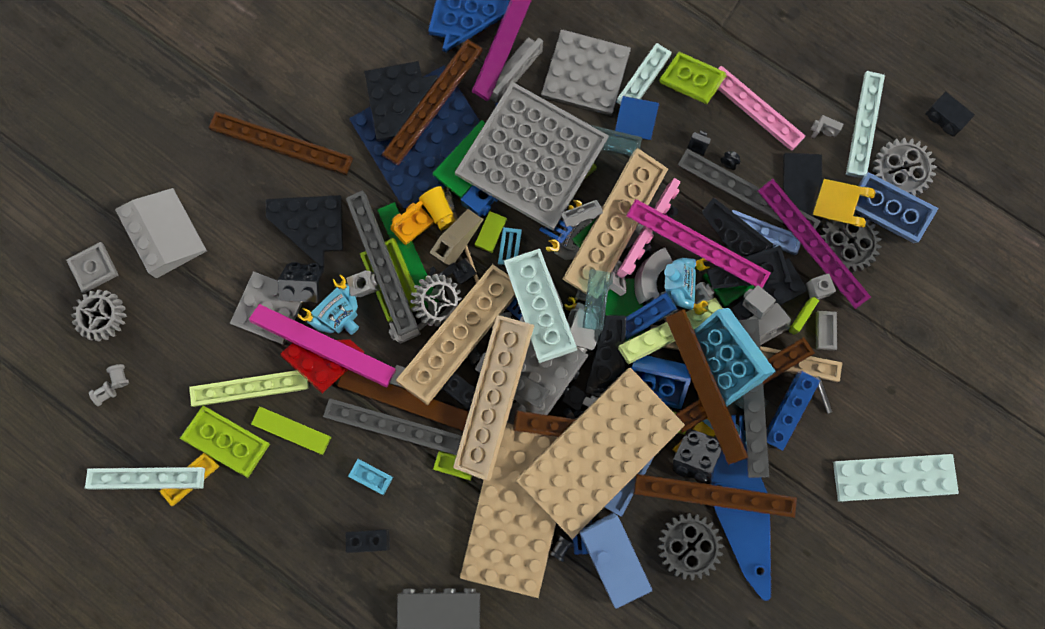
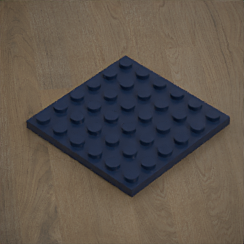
(435, 144)

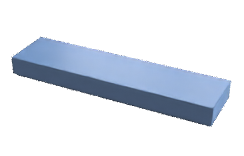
(773, 233)

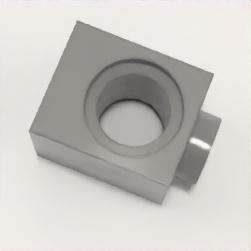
(356, 284)
(820, 287)
(758, 301)

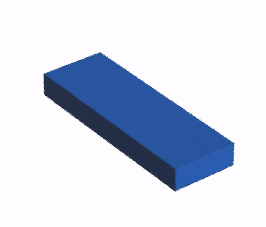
(649, 314)

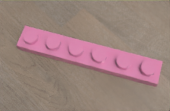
(760, 111)
(646, 234)

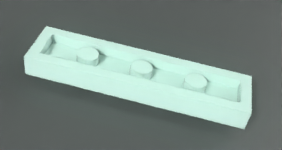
(646, 73)

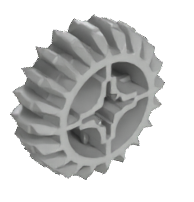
(438, 292)
(96, 329)

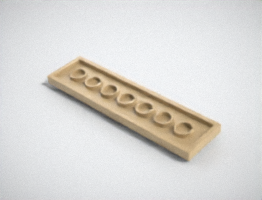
(612, 227)
(458, 335)
(493, 397)

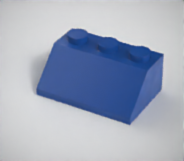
(665, 378)

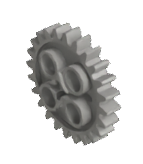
(898, 152)

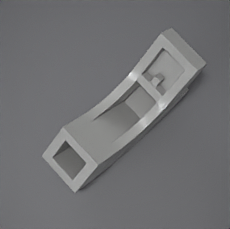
(647, 276)

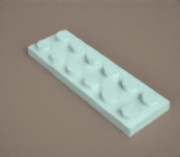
(540, 305)
(895, 477)

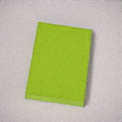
(692, 77)

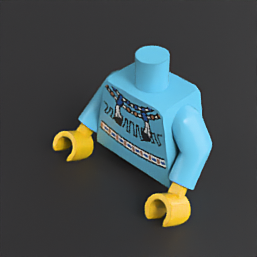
(680, 283)
(335, 311)

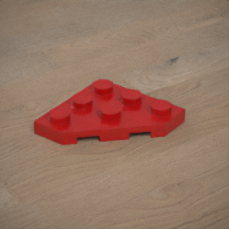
(315, 368)

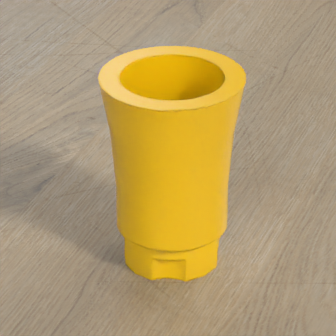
(438, 207)

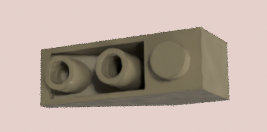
(456, 237)

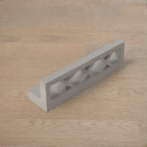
(517, 66)

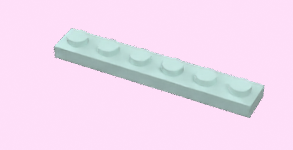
(865, 124)
(145, 478)

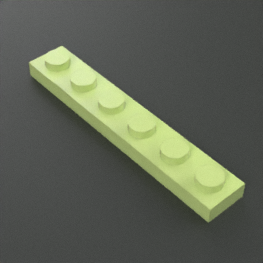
(661, 335)
(247, 388)

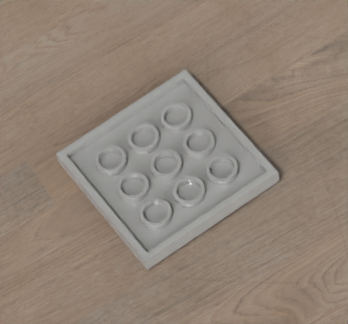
(586, 72)
(551, 374)

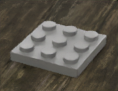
(265, 292)

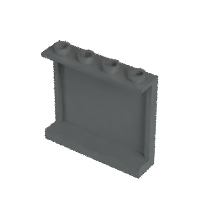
(439, 609)

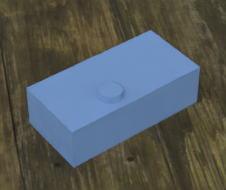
(895, 209)
(615, 560)

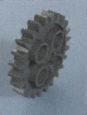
(860, 234)
(704, 560)

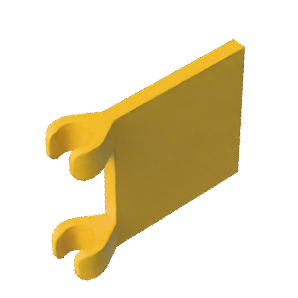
(839, 200)

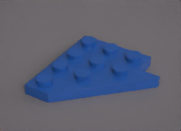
(464, 18)

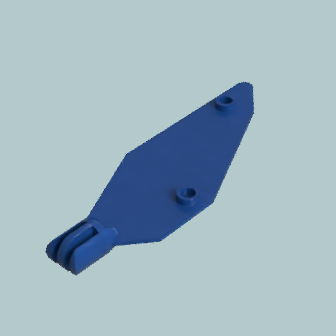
(745, 530)

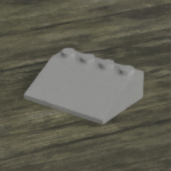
(161, 231)

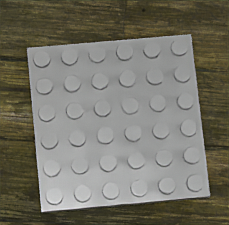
(532, 155)

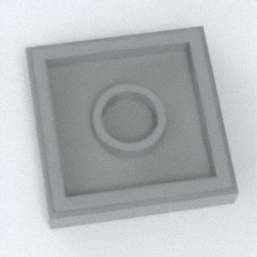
(92, 267)

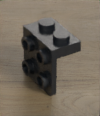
(300, 282)
(697, 456)

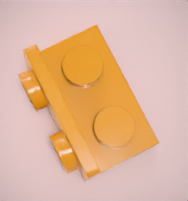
(411, 223)

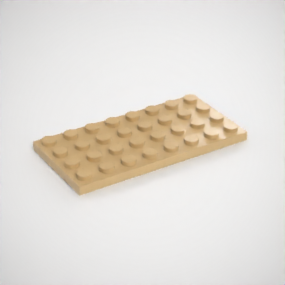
(600, 452)
(510, 528)

